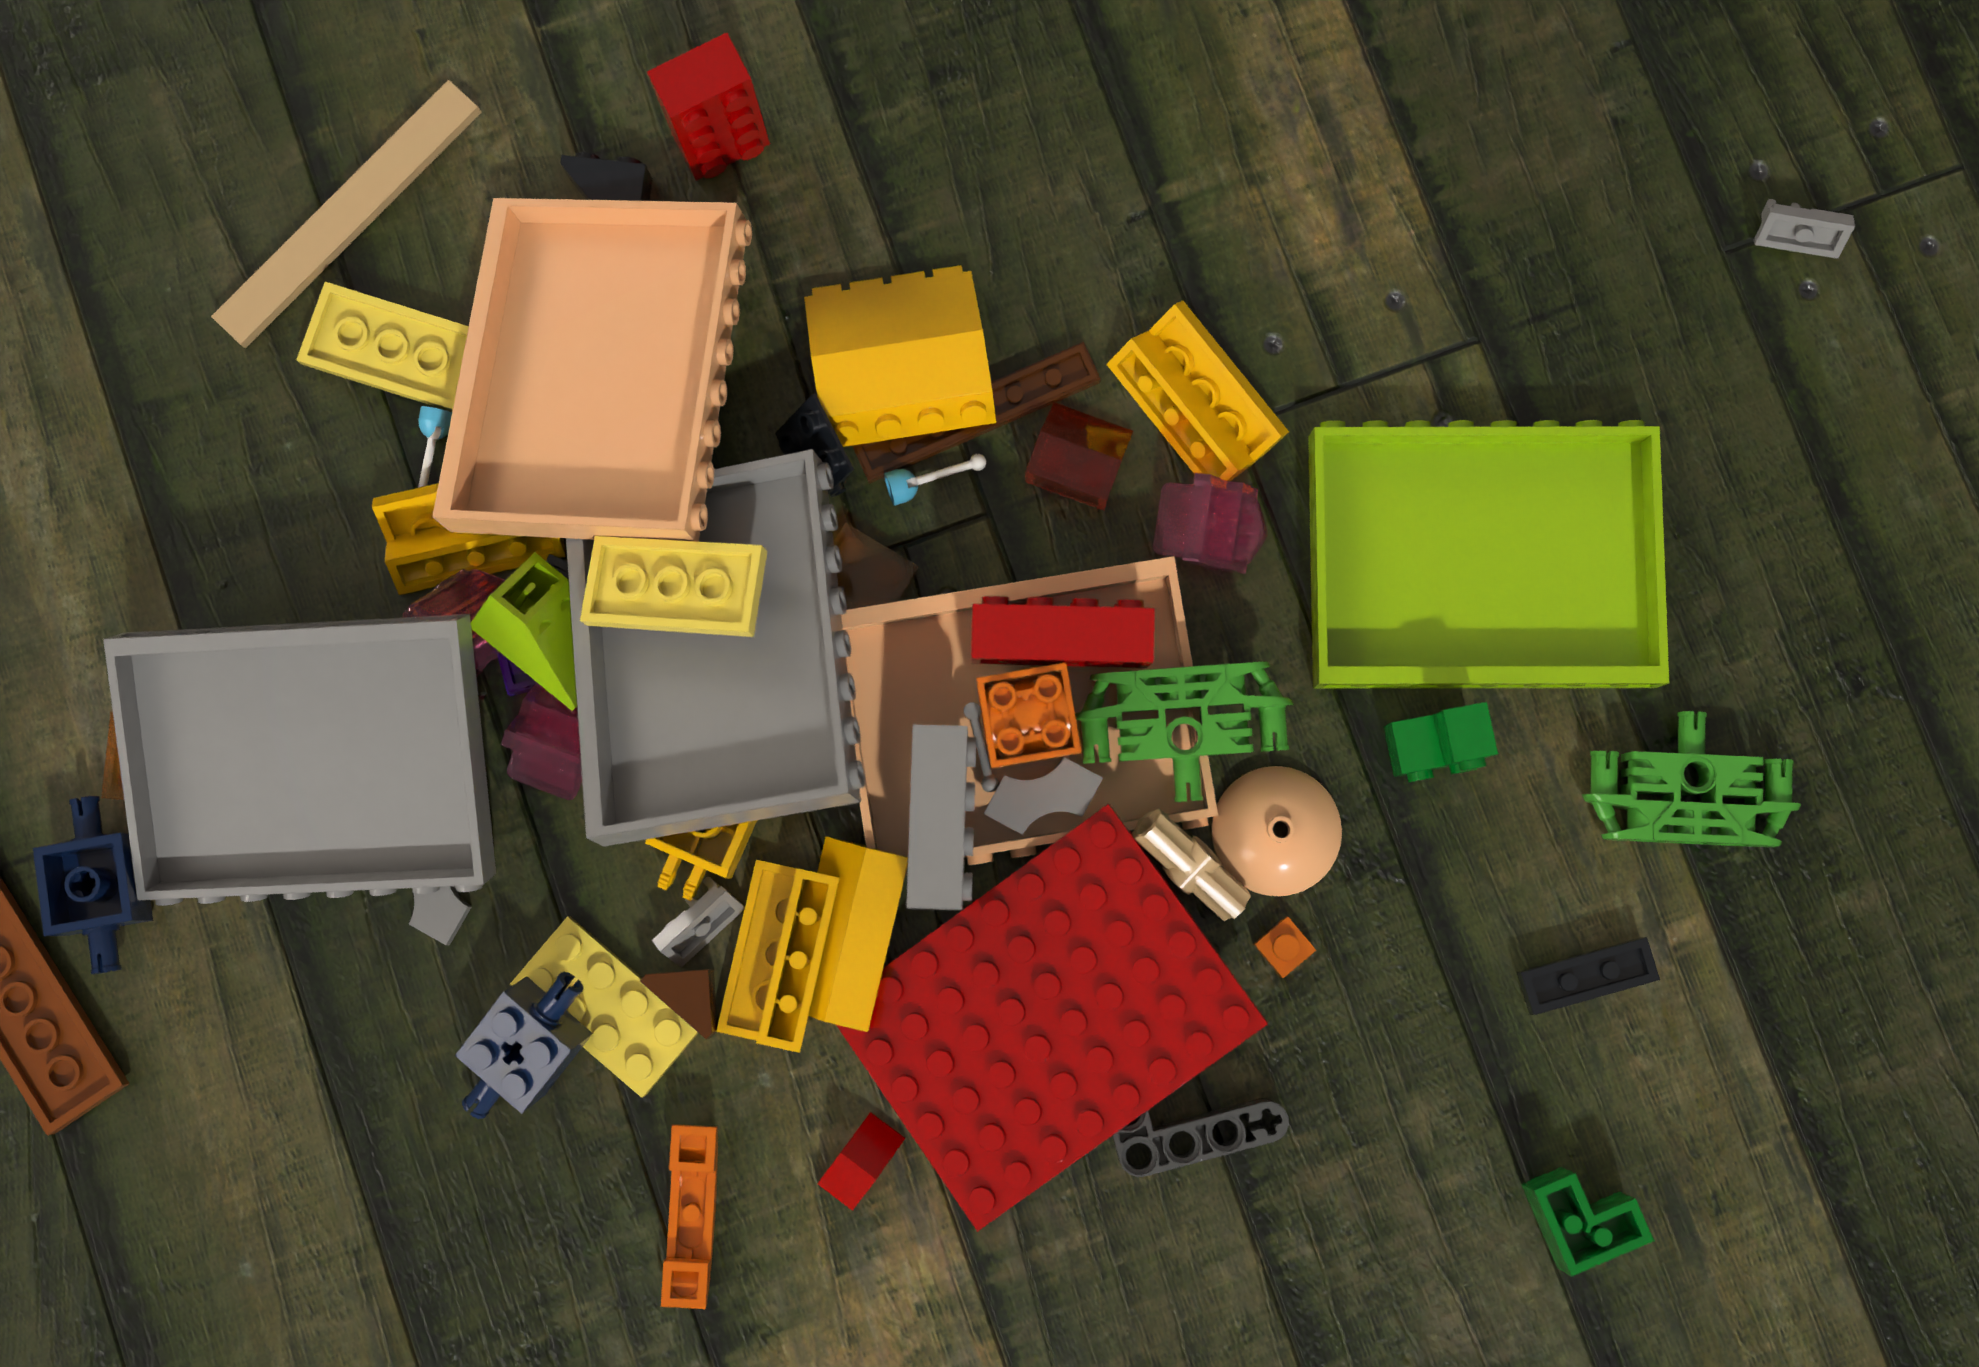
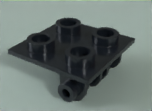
(812, 430)

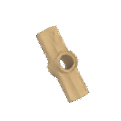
(1191, 864)

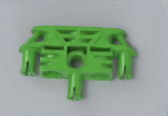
(1179, 690)
(1691, 822)

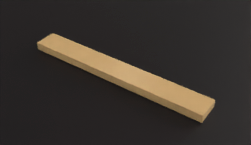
(346, 214)

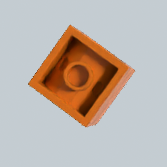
(1028, 715)

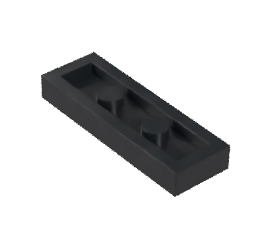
(1588, 976)

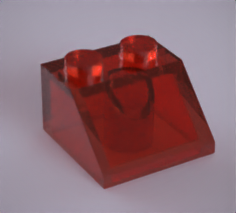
(1078, 456)

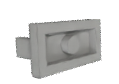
(1804, 229)
(699, 924)

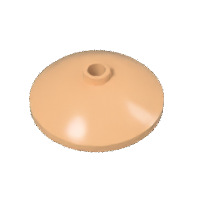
(1246, 839)

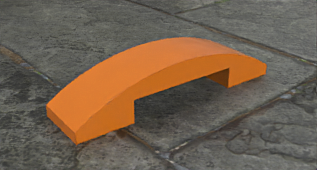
(690, 1216)

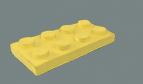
(385, 346)
(674, 586)
(630, 1025)

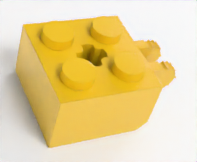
(714, 850)

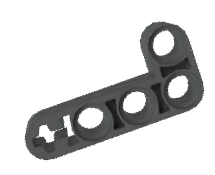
(1200, 1128)

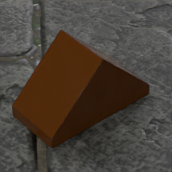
(689, 995)

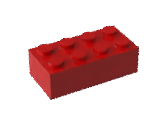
(710, 107)
(1062, 634)

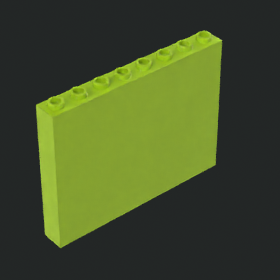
(1487, 556)

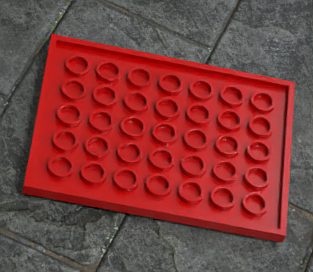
(1049, 1017)

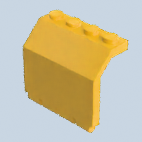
(900, 356)

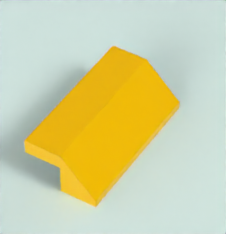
(1197, 396)
(426, 553)
(857, 931)
(778, 955)

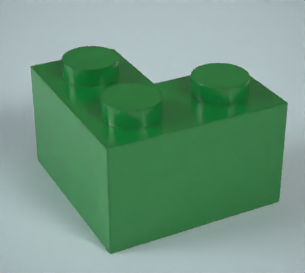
(1450, 738)
(1581, 1232)

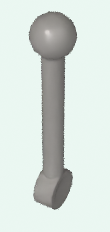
(973, 712)

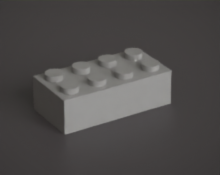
(938, 817)

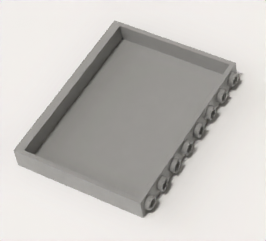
(726, 725)
(302, 759)

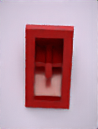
(861, 1161)

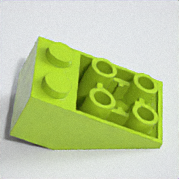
(533, 626)

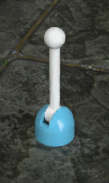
(434, 425)
(903, 484)

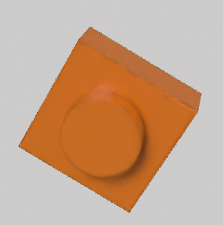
(1284, 947)

